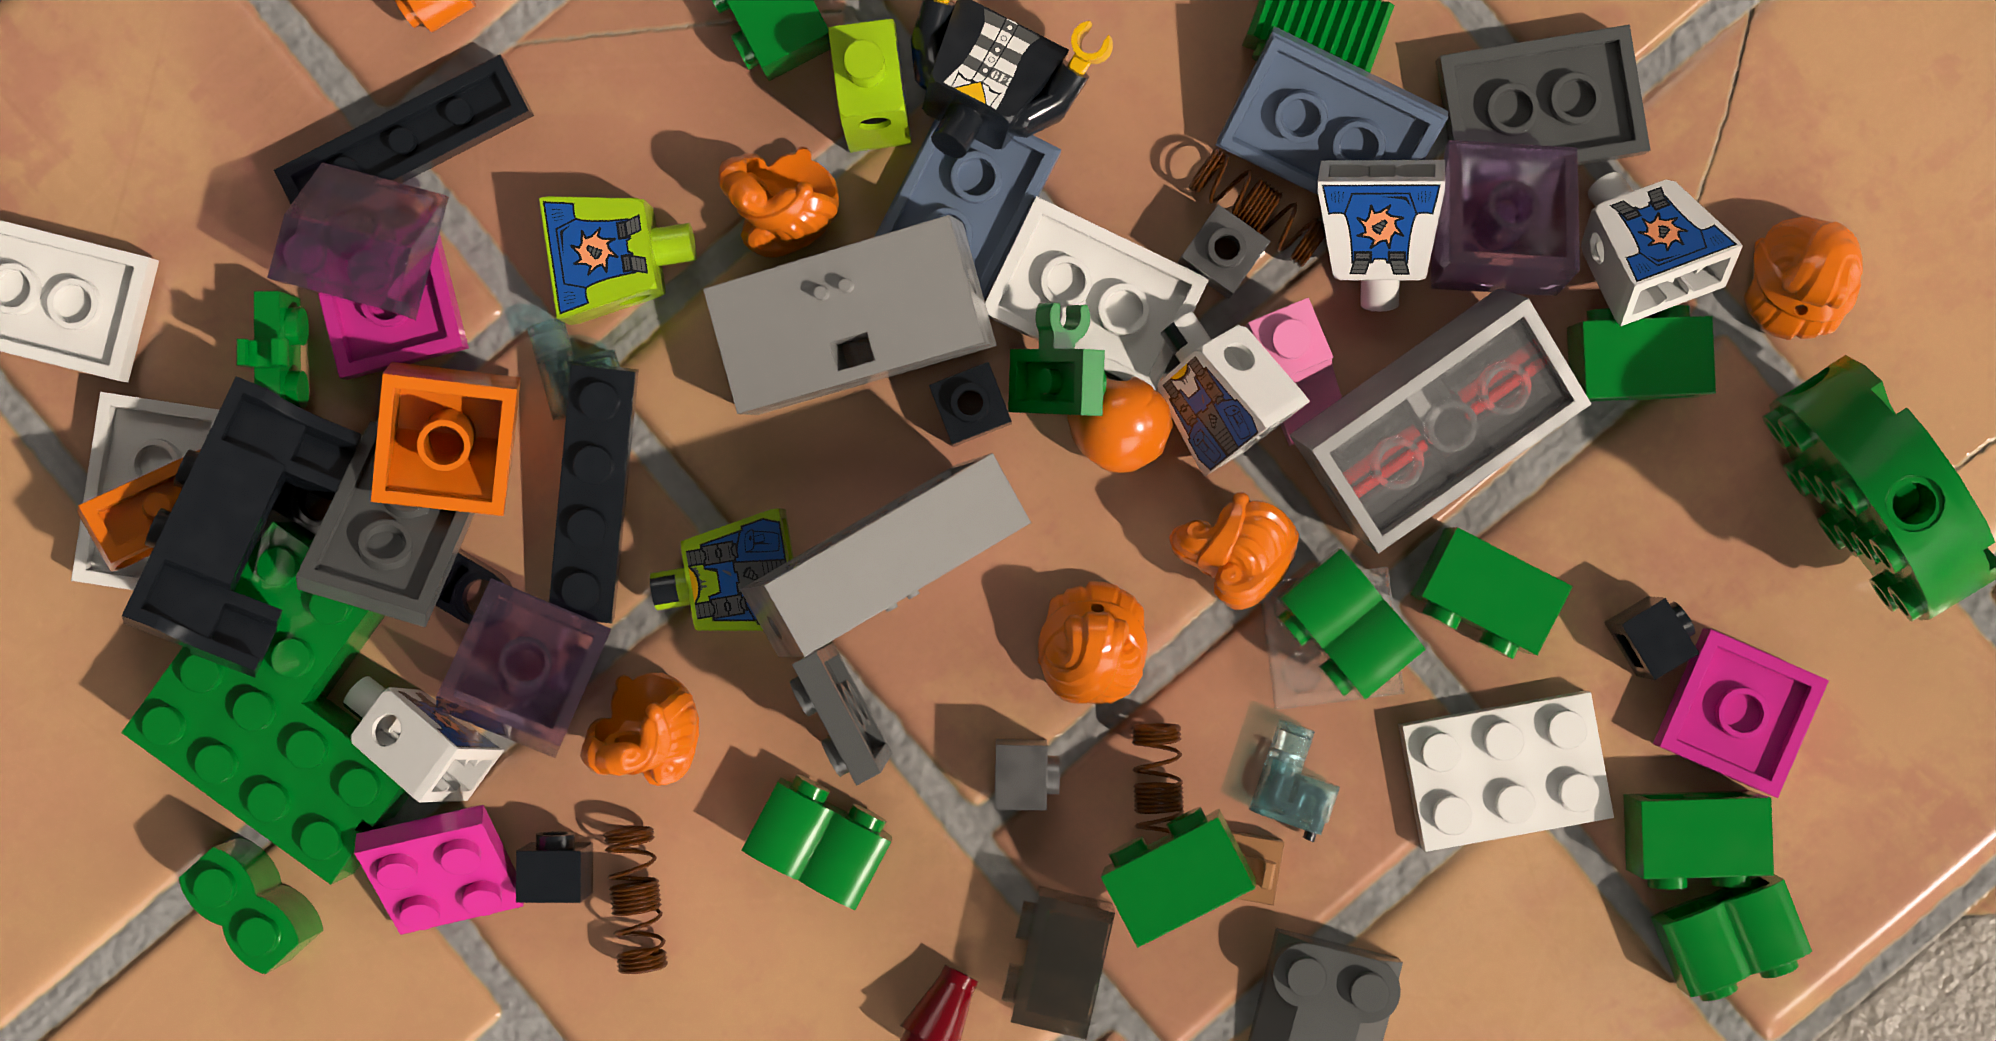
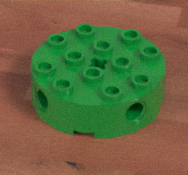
(1883, 490)

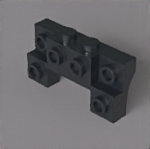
(219, 518)

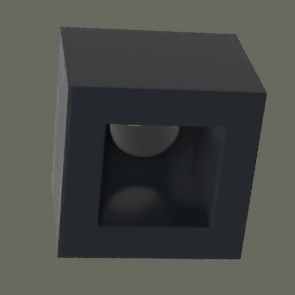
(965, 427)
(1653, 636)
(554, 869)

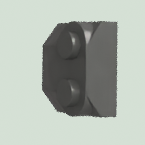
(1324, 991)

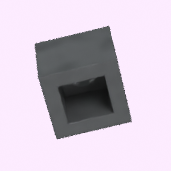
(1224, 274)
(1024, 774)

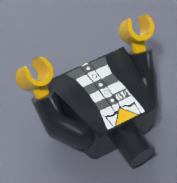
(993, 75)

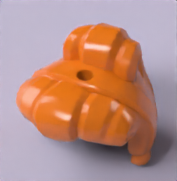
(781, 202)
(1808, 266)
(1243, 551)
(1093, 644)
(648, 732)

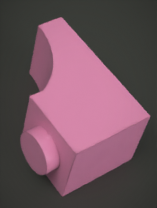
(1302, 351)

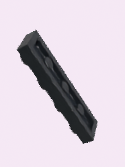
(421, 130)
(593, 490)

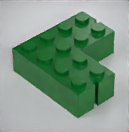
(274, 741)

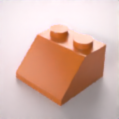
(445, 438)

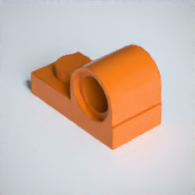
(124, 515)

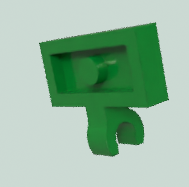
(276, 348)
(1057, 374)

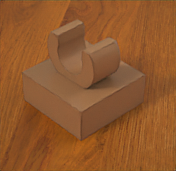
(1264, 859)

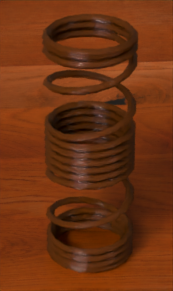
(1258, 207)
(1157, 796)
(636, 899)

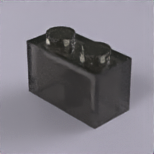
(1060, 961)

